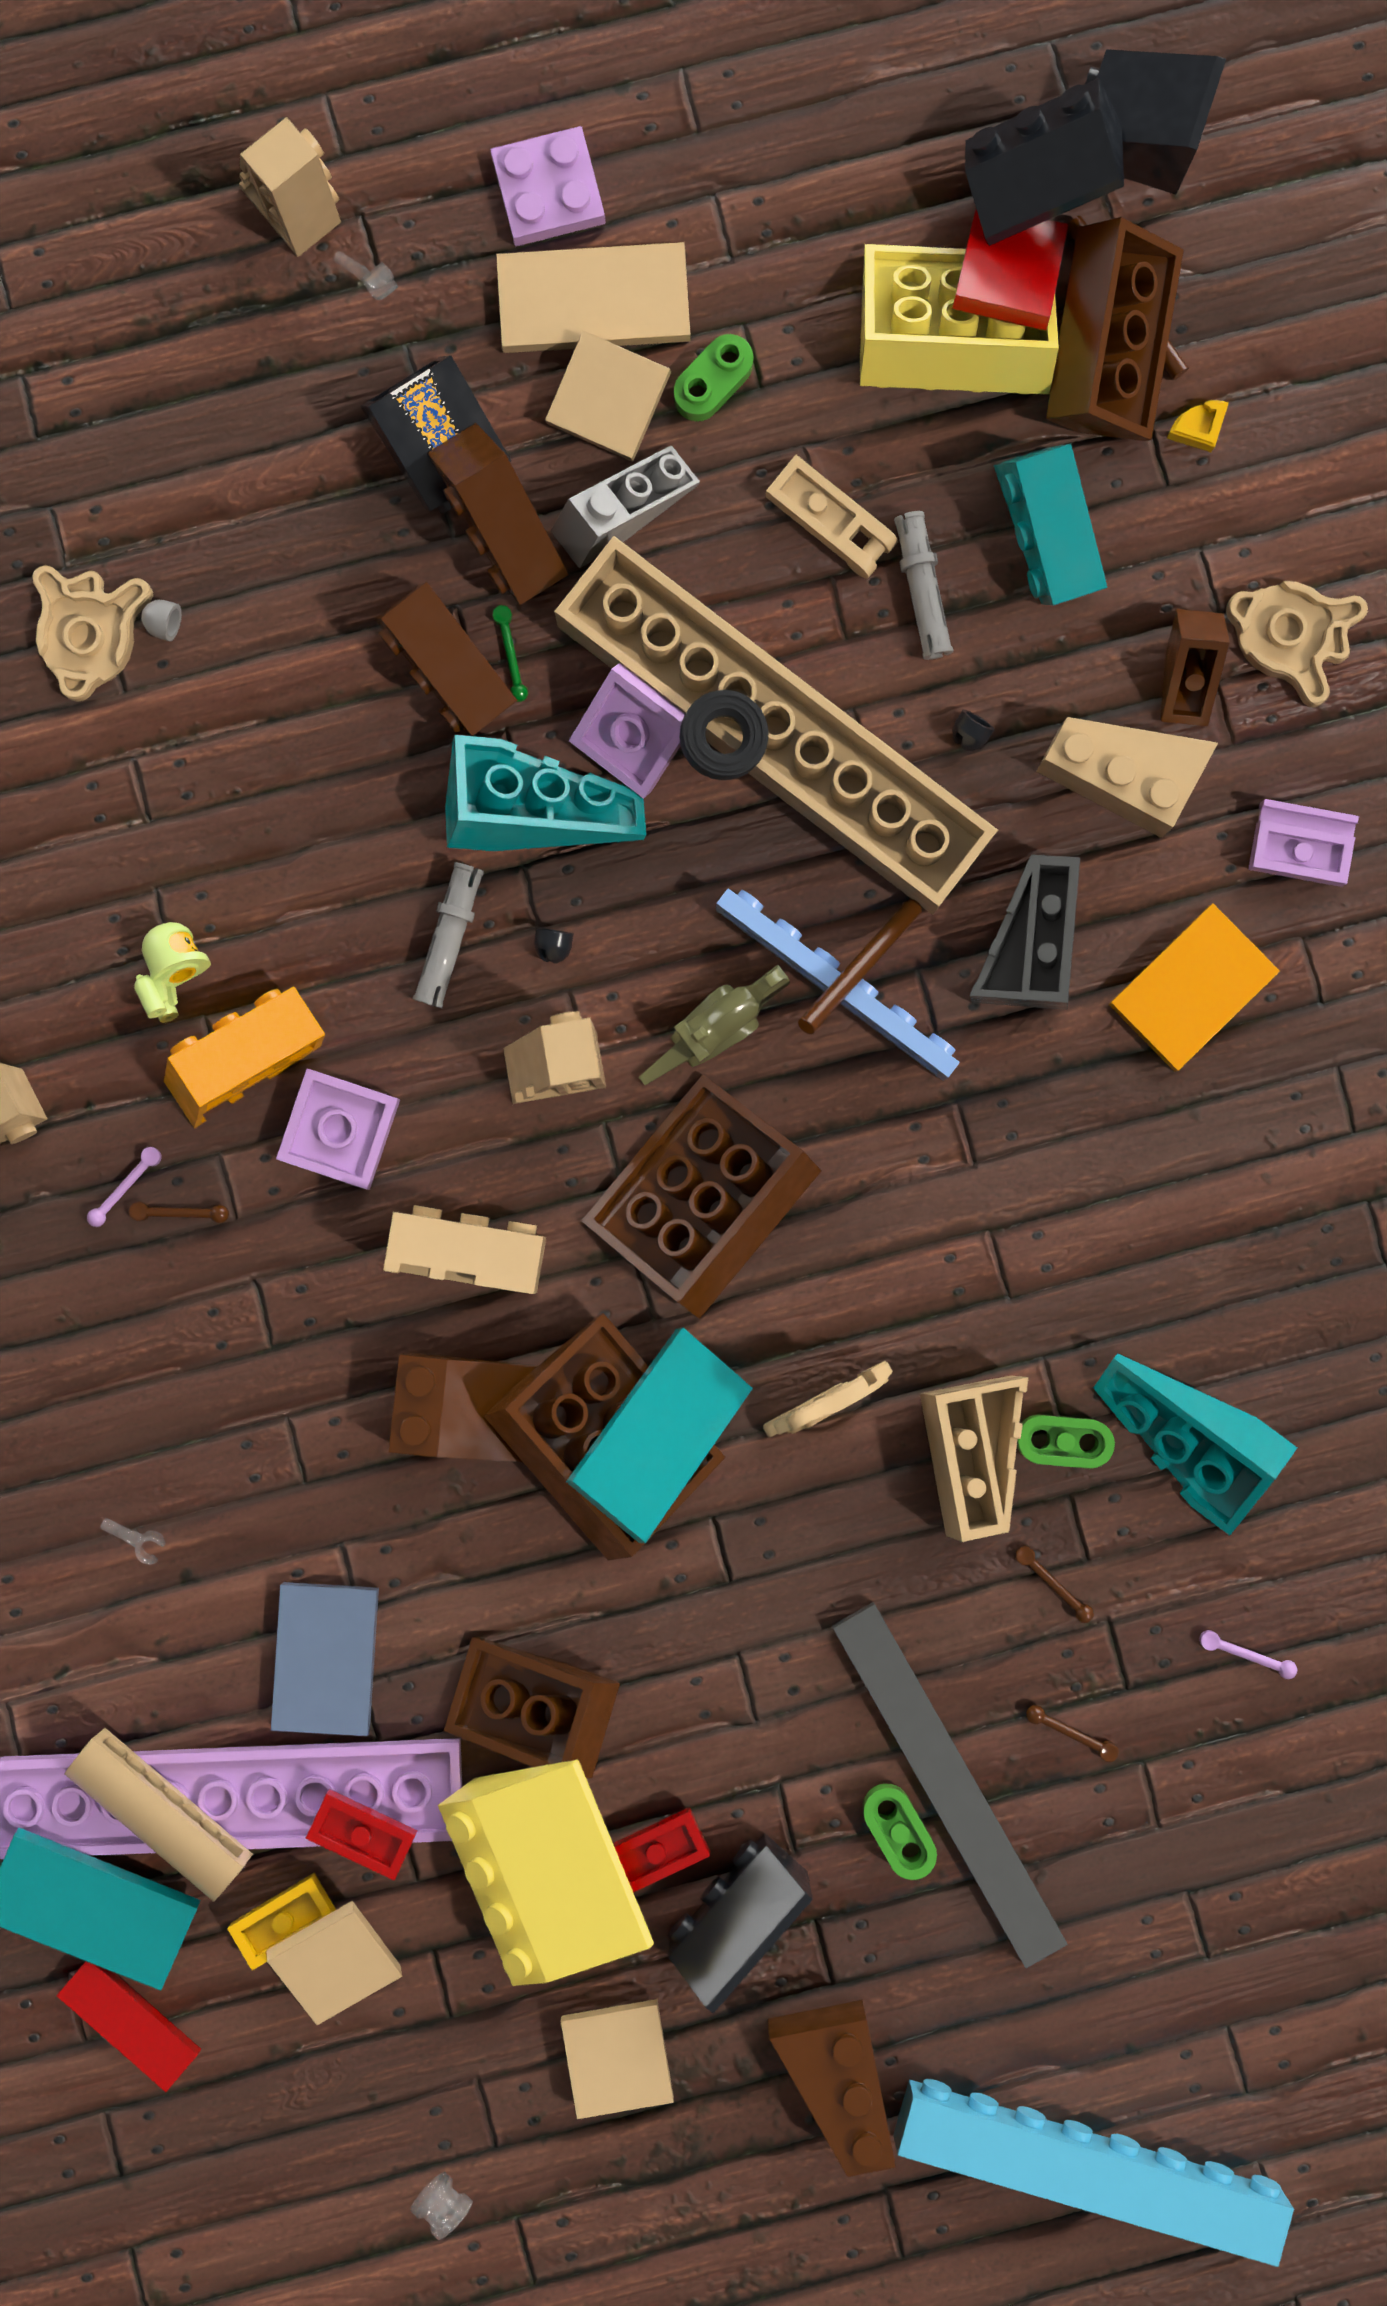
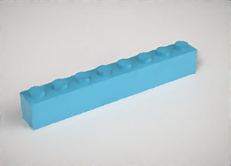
(1093, 2171)

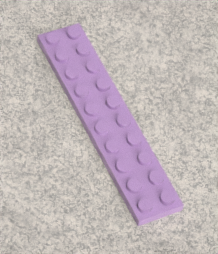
(253, 1792)

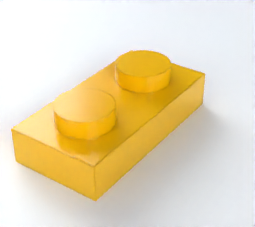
(280, 1919)

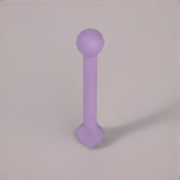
(149, 1157)
(1211, 1641)

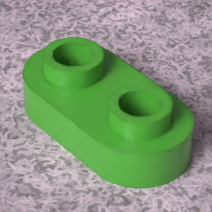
(715, 376)
(1063, 1441)
(899, 1829)

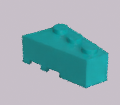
(1052, 524)

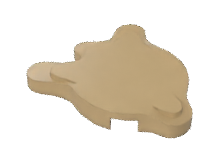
(83, 630)
(1293, 631)
(829, 1401)

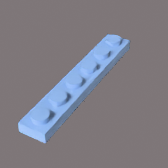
(822, 971)

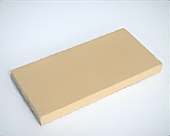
(608, 291)

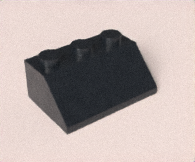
(1045, 161)
(739, 1920)

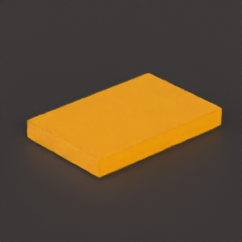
(1194, 987)

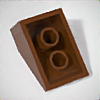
(444, 1405)
(531, 1706)

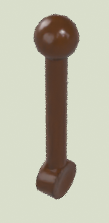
(141, 1211)
(1026, 1556)
(1107, 1750)

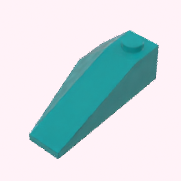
(520, 802)
(1208, 1446)

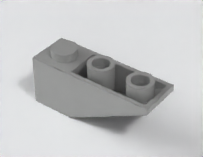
(622, 504)

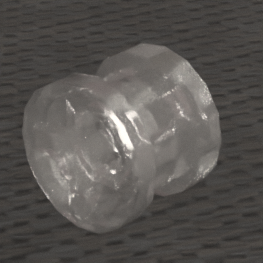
(441, 2206)

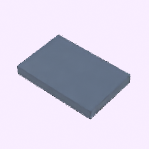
(324, 1659)

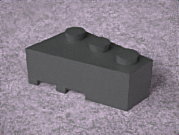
(1035, 942)

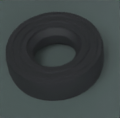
(740, 709)

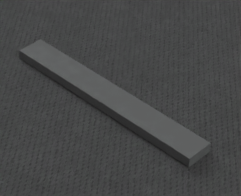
(949, 1785)

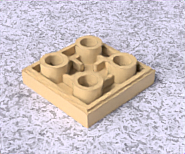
(608, 396)
(334, 1963)
(617, 2059)

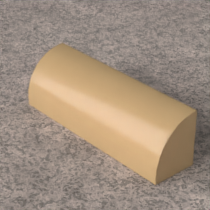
(158, 1814)

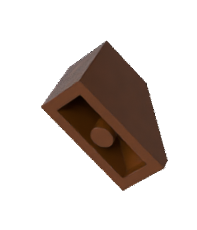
(1193, 666)

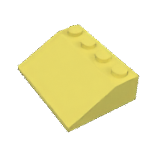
(923, 343)
(544, 1872)

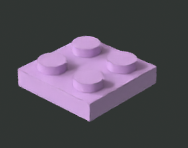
(548, 186)
(630, 730)
(338, 1129)

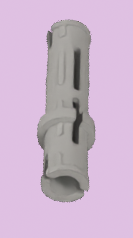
(919, 565)
(448, 934)

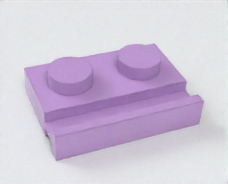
(1303, 843)

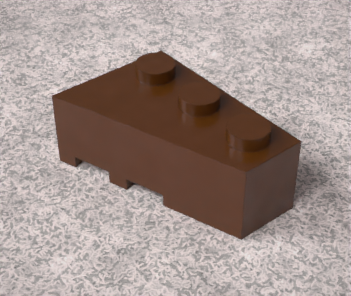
(499, 514)
(444, 660)
(837, 2076)

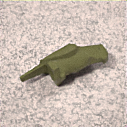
(718, 1023)

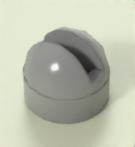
(162, 619)

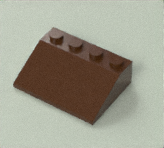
(701, 1195)
(562, 1411)

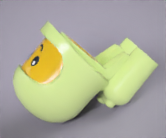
(171, 962)

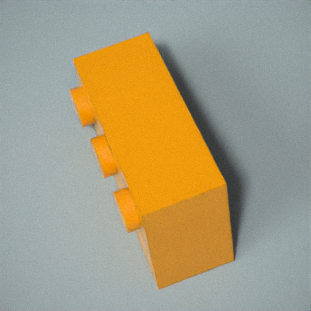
(241, 1053)

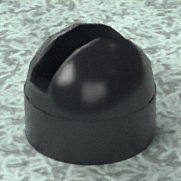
(971, 731)
(552, 944)

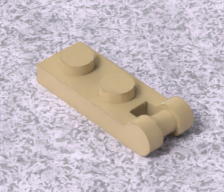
(830, 516)

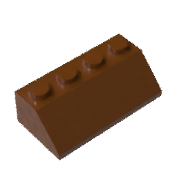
(1114, 331)

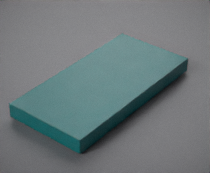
(659, 1435)
(92, 1909)

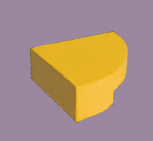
(1199, 425)

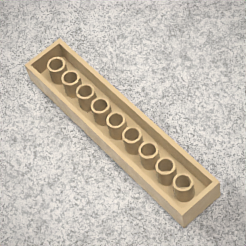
(814, 751)

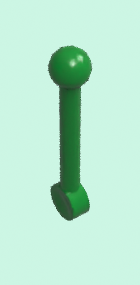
(503, 617)

